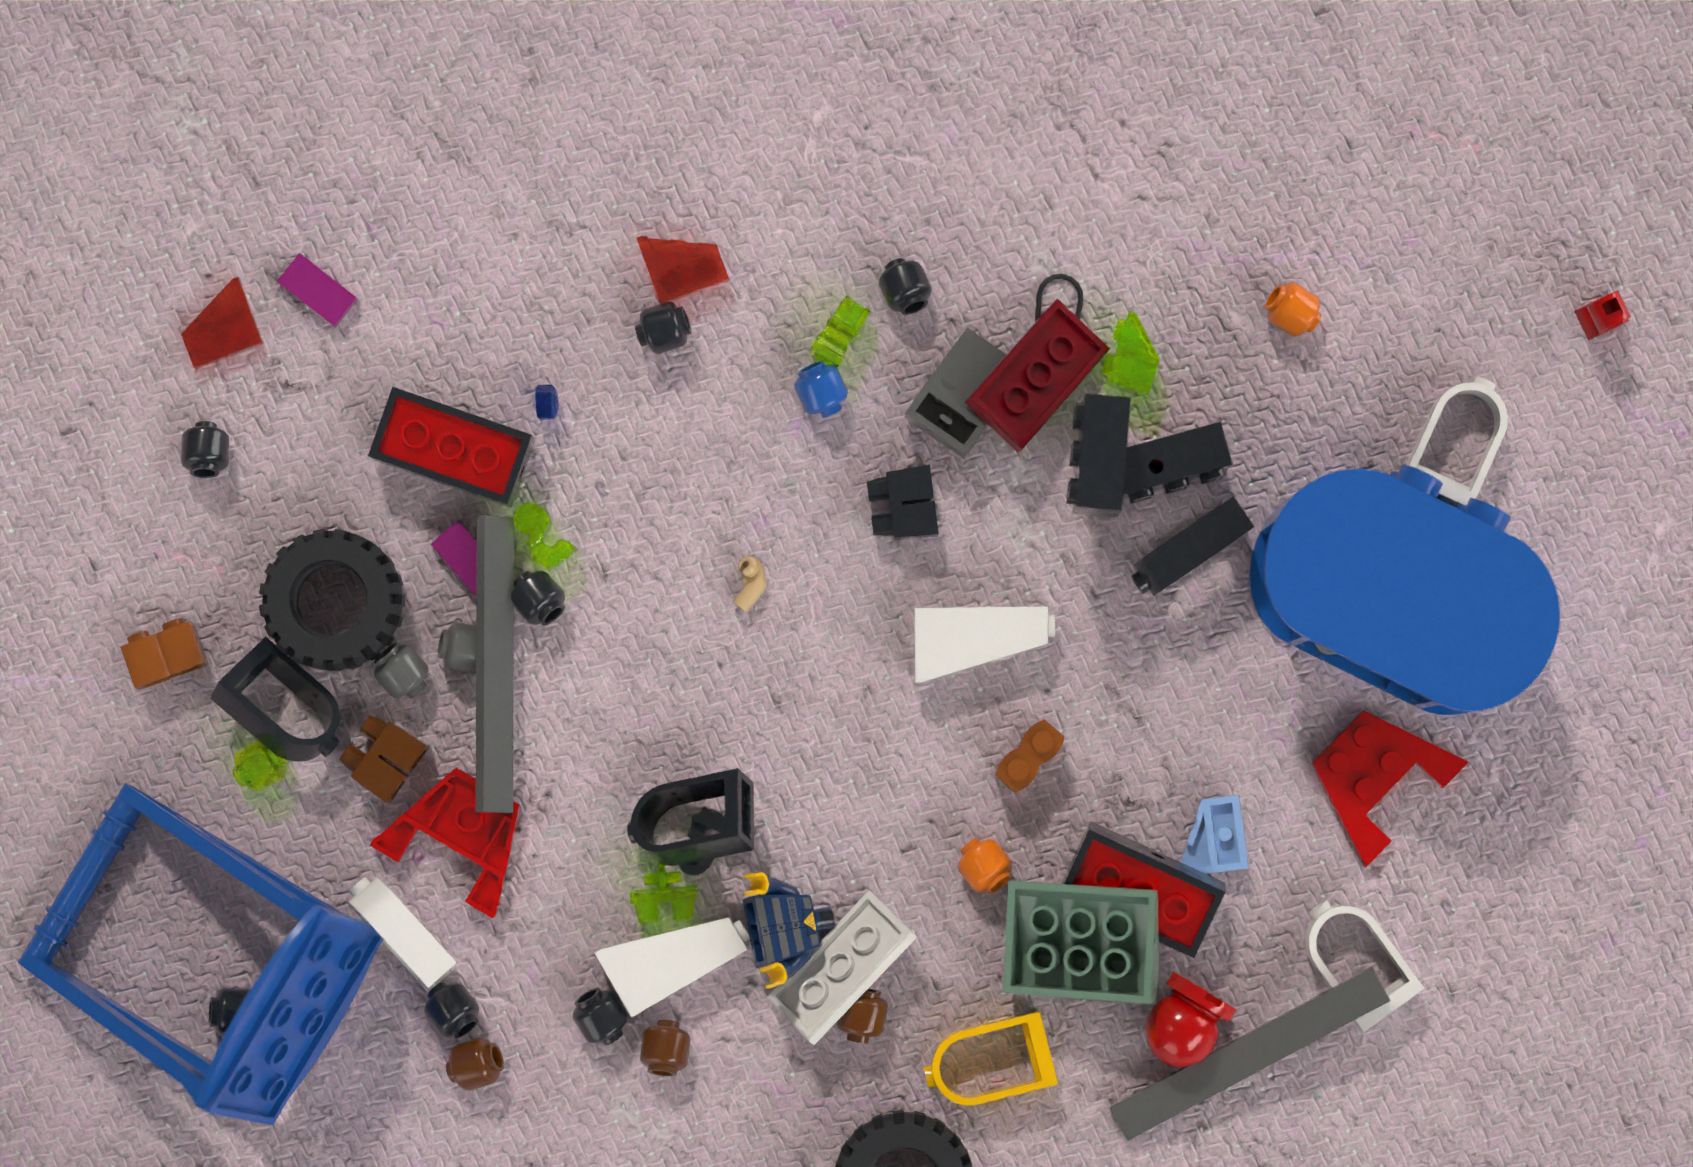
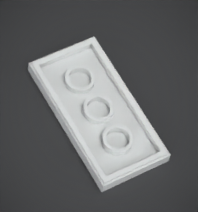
(842, 967)

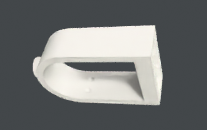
(1452, 491)
(401, 932)
(1398, 992)

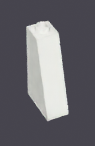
(973, 636)
(666, 962)

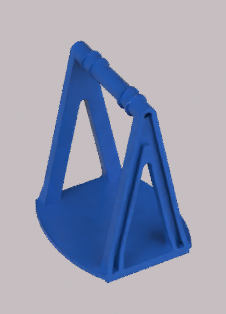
(285, 1013)

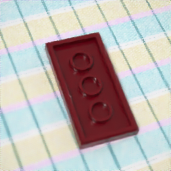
(1037, 375)

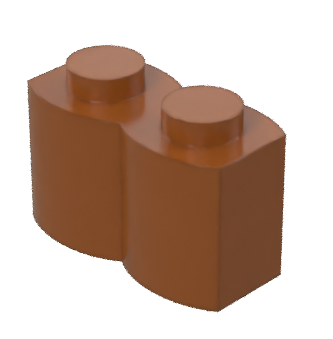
(163, 654)
(1022, 764)

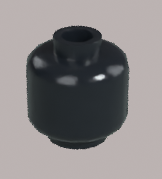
(905, 286)
(663, 327)
(205, 450)
(538, 597)
(224, 1007)
(451, 1009)
(599, 1016)

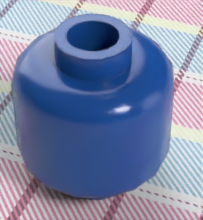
(821, 389)

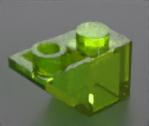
(1134, 360)

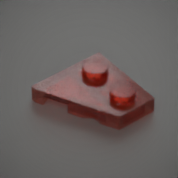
(681, 267)
(222, 328)

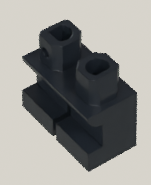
(905, 520)

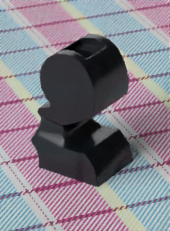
(700, 824)

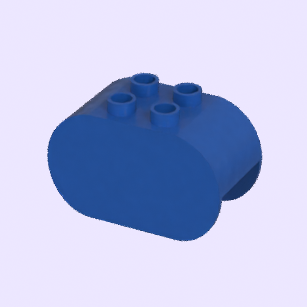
(1406, 589)

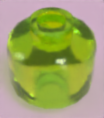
(258, 766)

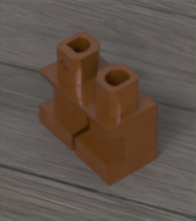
(374, 771)

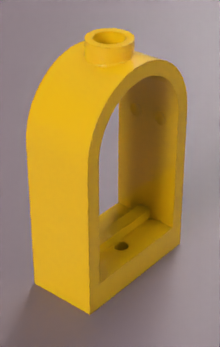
(1037, 1049)

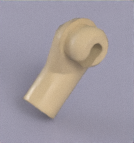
(753, 581)

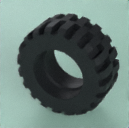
(282, 592)
(903, 1131)

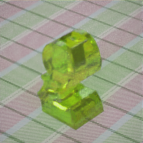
(839, 332)
(536, 523)

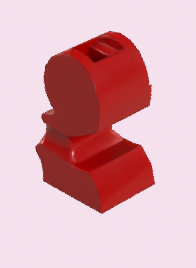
(1603, 315)

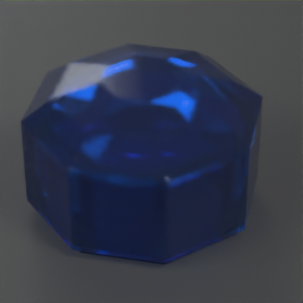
(546, 402)

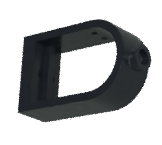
(1191, 547)
(269, 657)
(738, 817)

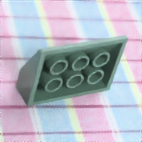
(1082, 942)

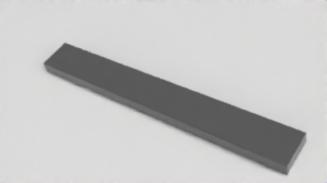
(494, 664)
(1250, 1053)

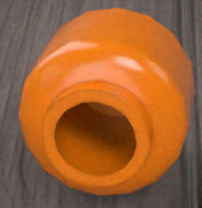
(1293, 309)
(985, 865)

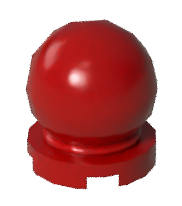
(1184, 1025)

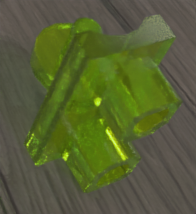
(647, 899)

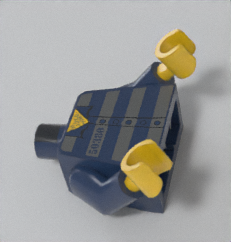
(782, 926)

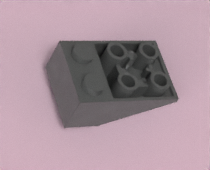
(941, 402)

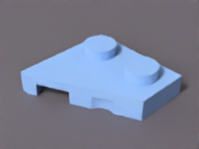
(1217, 837)

